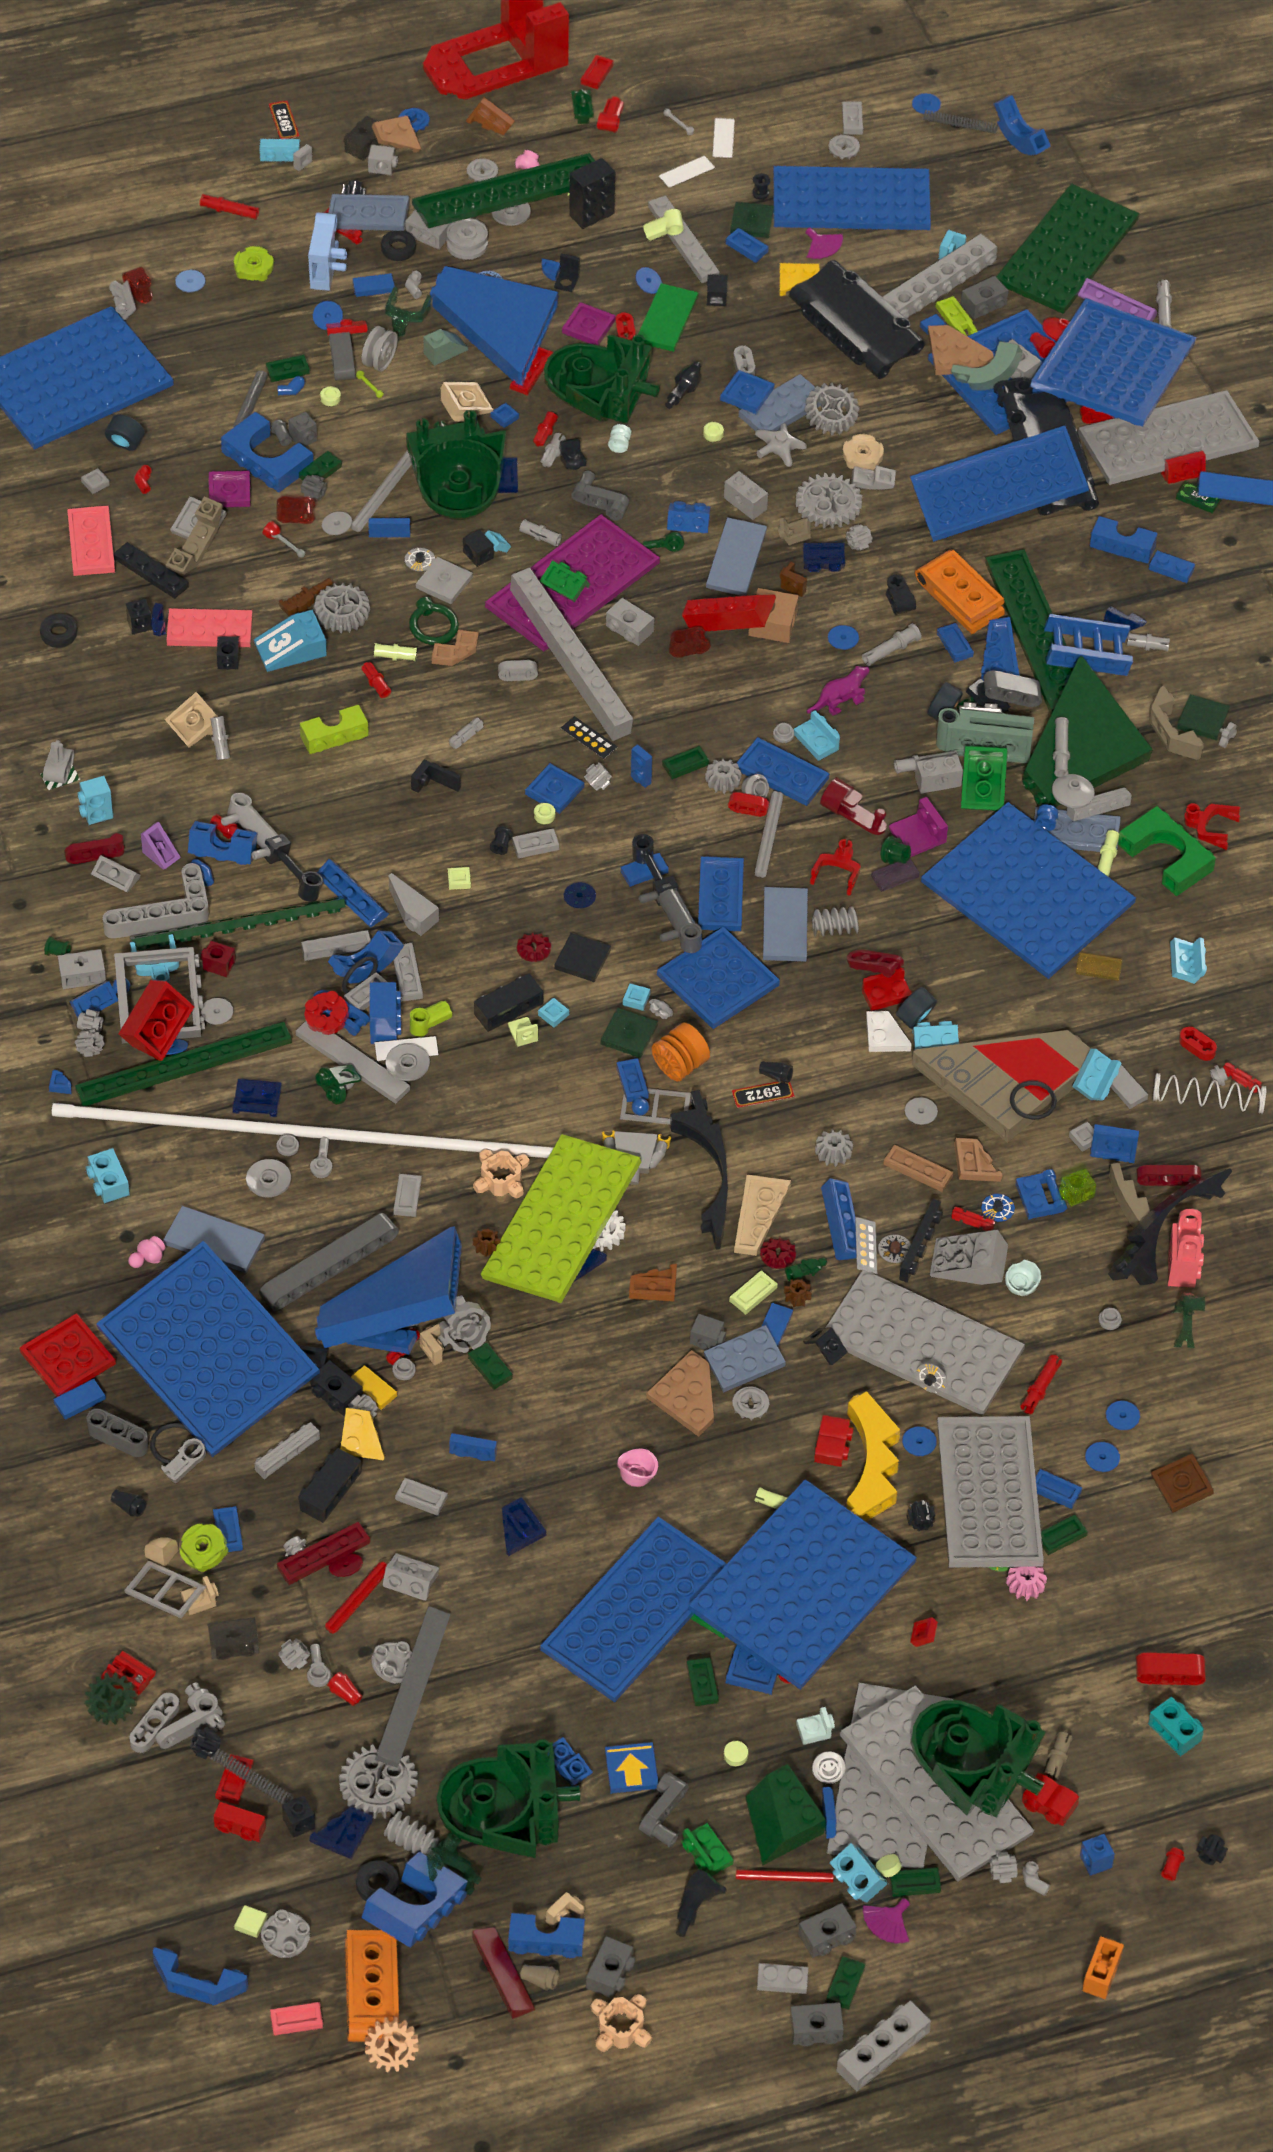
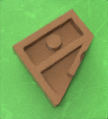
(397, 133)
(974, 1162)

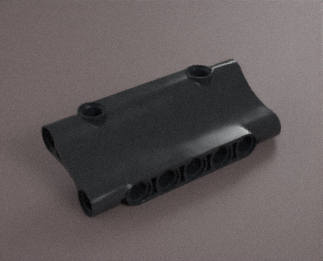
(856, 319)
(1041, 413)

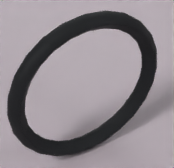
(354, 967)
(1033, 1117)
(157, 1432)

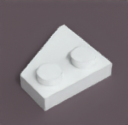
(884, 1033)

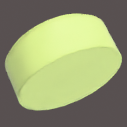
(330, 396)
(713, 431)
(544, 813)
(735, 1753)
(888, 1865)

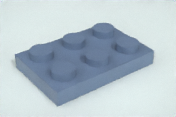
(744, 1358)

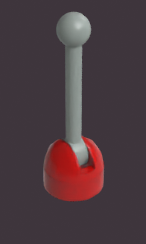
(272, 531)

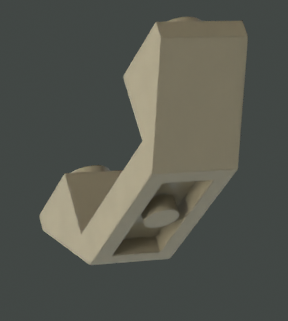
(190, 555)
(1184, 744)

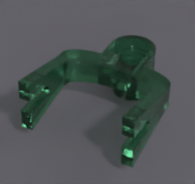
(400, 317)
(1187, 1304)
(447, 1853)

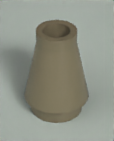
(541, 1976)

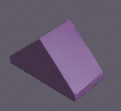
(158, 846)

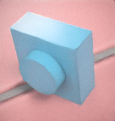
(498, 541)
(636, 997)
(553, 1012)

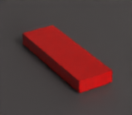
(534, 373)

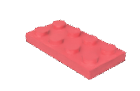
(91, 540)
(203, 626)

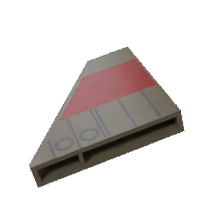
(987, 1071)

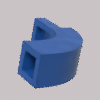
(1017, 131)
(382, 947)

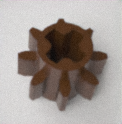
(486, 1241)
(797, 1293)

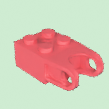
(1185, 1250)

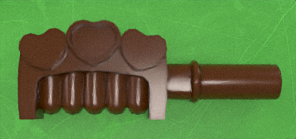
(303, 600)

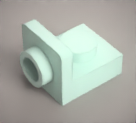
(815, 1727)

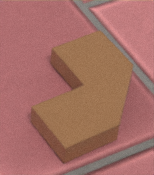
(452, 654)

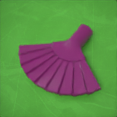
(823, 245)
(887, 1922)

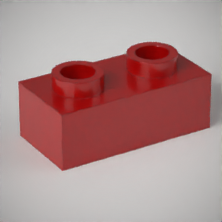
(239, 1822)

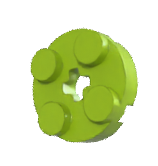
(258, 272)
(212, 1555)

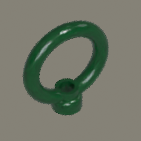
(426, 607)

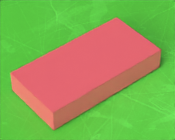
(296, 2018)

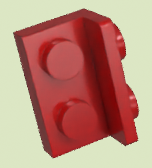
(1184, 467)
(885, 991)

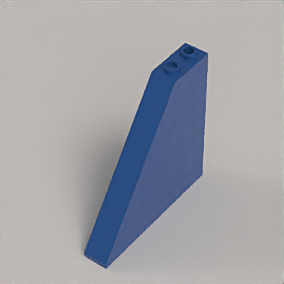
(496, 316)
(399, 1295)

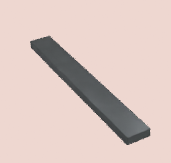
(412, 1687)

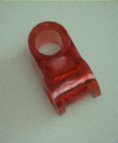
(139, 284)
(293, 509)
(687, 642)

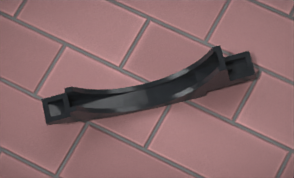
(700, 1128)
(1141, 1253)

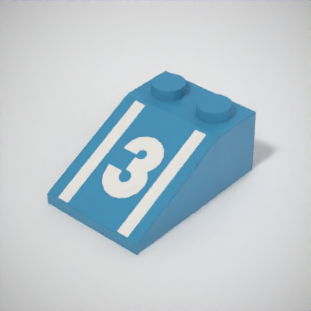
(291, 642)

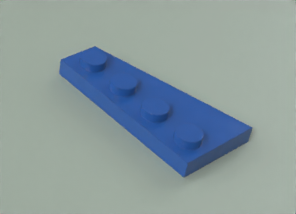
(1000, 648)

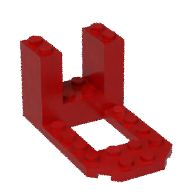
(534, 31)

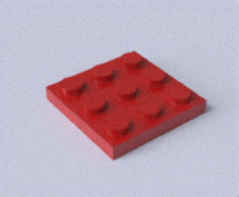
(67, 1355)

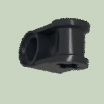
(1018, 386)
(899, 595)

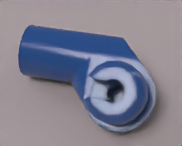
(292, 388)
(206, 872)

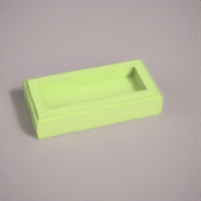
(753, 1292)

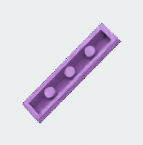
(1109, 297)

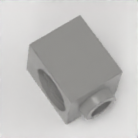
(382, 160)

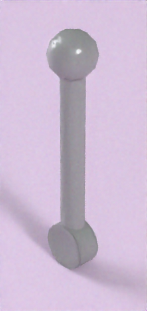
(689, 130)

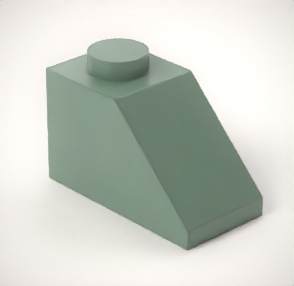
(442, 346)

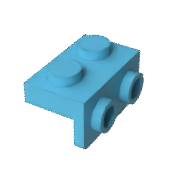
(1188, 959)
(935, 1036)

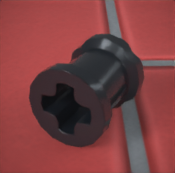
(761, 186)
(501, 840)

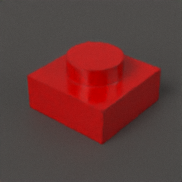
(924, 1632)

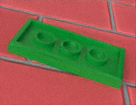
(668, 316)

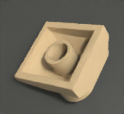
(462, 397)
(192, 720)

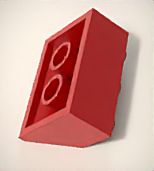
(156, 1019)

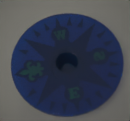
(579, 895)

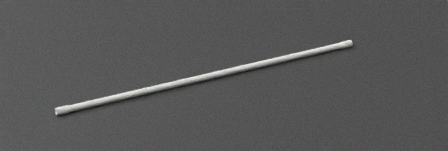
(71, 1111)

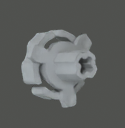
(465, 1326)

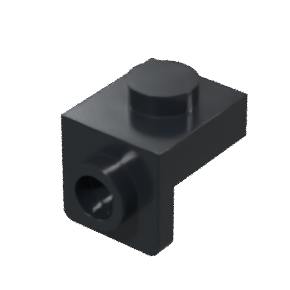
(571, 454)

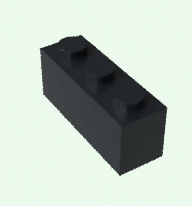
(508, 1002)
(329, 1485)

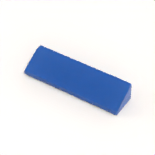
(1235, 488)
(353, 894)
(840, 1218)

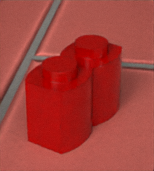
(832, 1441)
(1053, 1801)

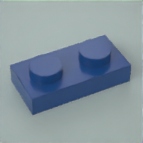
(747, 245)
(1172, 566)
(641, 766)
(473, 1447)

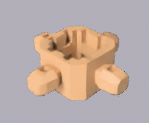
(503, 1160)
(633, 2011)

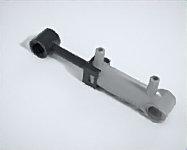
(274, 846)

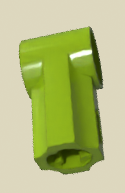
(423, 1019)

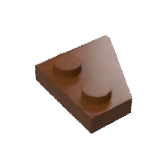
(490, 117)
(654, 1285)

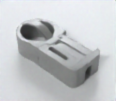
(183, 1464)

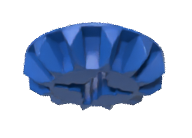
(421, 115)

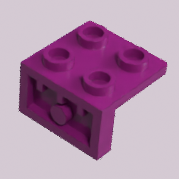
(921, 830)

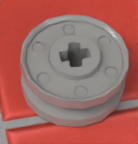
(467, 239)
(379, 348)

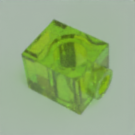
(1080, 1180)

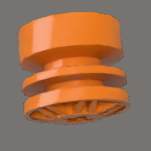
(680, 1051)

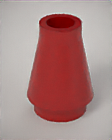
(1042, 344)
(344, 1688)

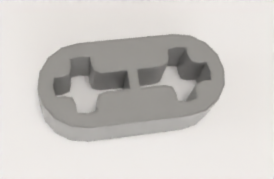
(747, 362)
(517, 670)

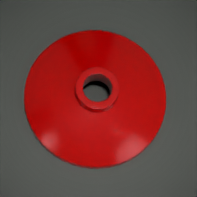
(1054, 327)

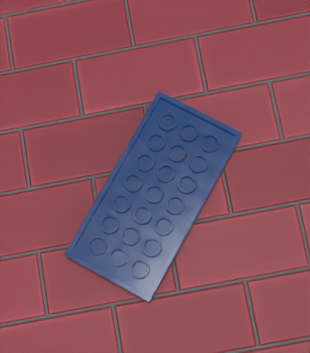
(851, 198)
(999, 483)
(633, 1610)

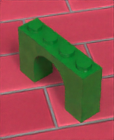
(1159, 828)

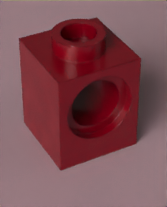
(218, 958)

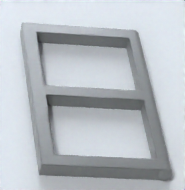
(654, 1119)
(155, 1601)

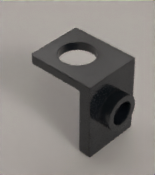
(568, 270)
(828, 1343)

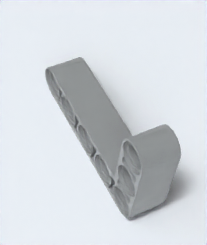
(162, 915)

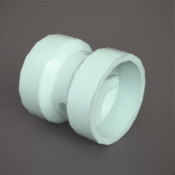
(619, 438)

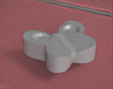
(1227, 733)

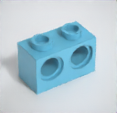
(95, 800)
(107, 1175)
(861, 1869)

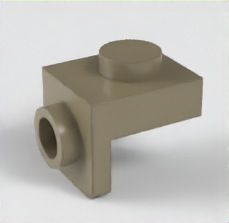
(795, 531)

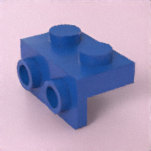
(688, 517)

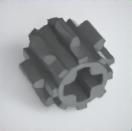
(314, 487)

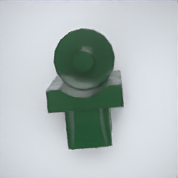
(582, 106)

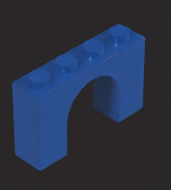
(276, 471)
(408, 1921)

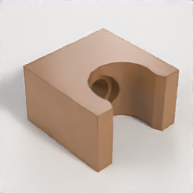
(781, 618)

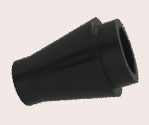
(777, 1071)
(131, 1503)

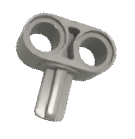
(58, 763)

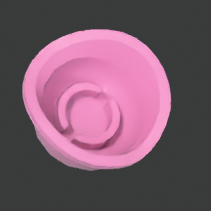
(637, 1467)

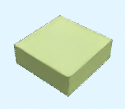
(459, 878)
(250, 1921)

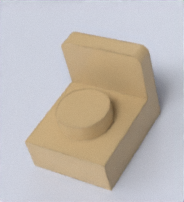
(431, 1345)
(205, 1600)
(563, 1908)

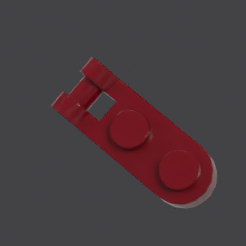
(91, 850)
(875, 962)

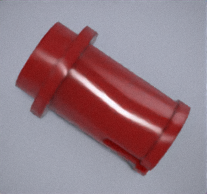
(1174, 1859)

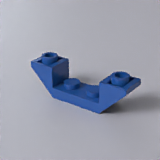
(230, 1983)

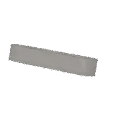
(154, 1712)

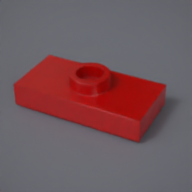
(347, 325)

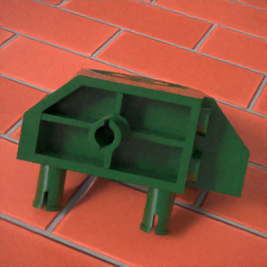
(602, 379)
(457, 466)
(976, 1754)
(505, 1799)

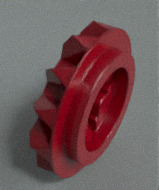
(525, 949)
(769, 1255)

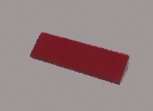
(502, 1972)

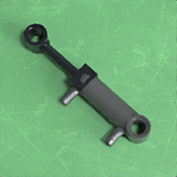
(666, 895)

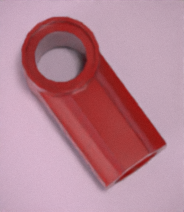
(610, 117)

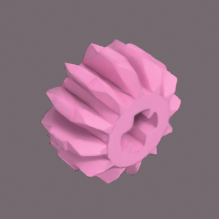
(1026, 1581)

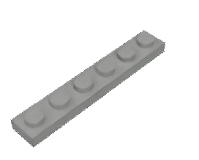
(686, 243)

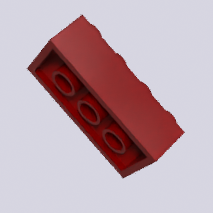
(729, 612)

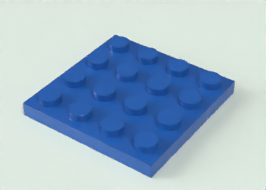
(718, 978)

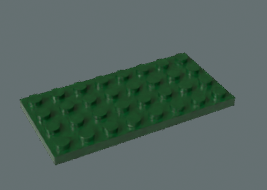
(1067, 248)

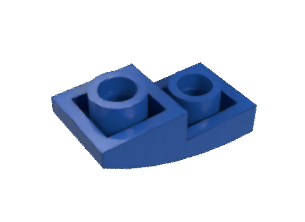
(568, 1764)

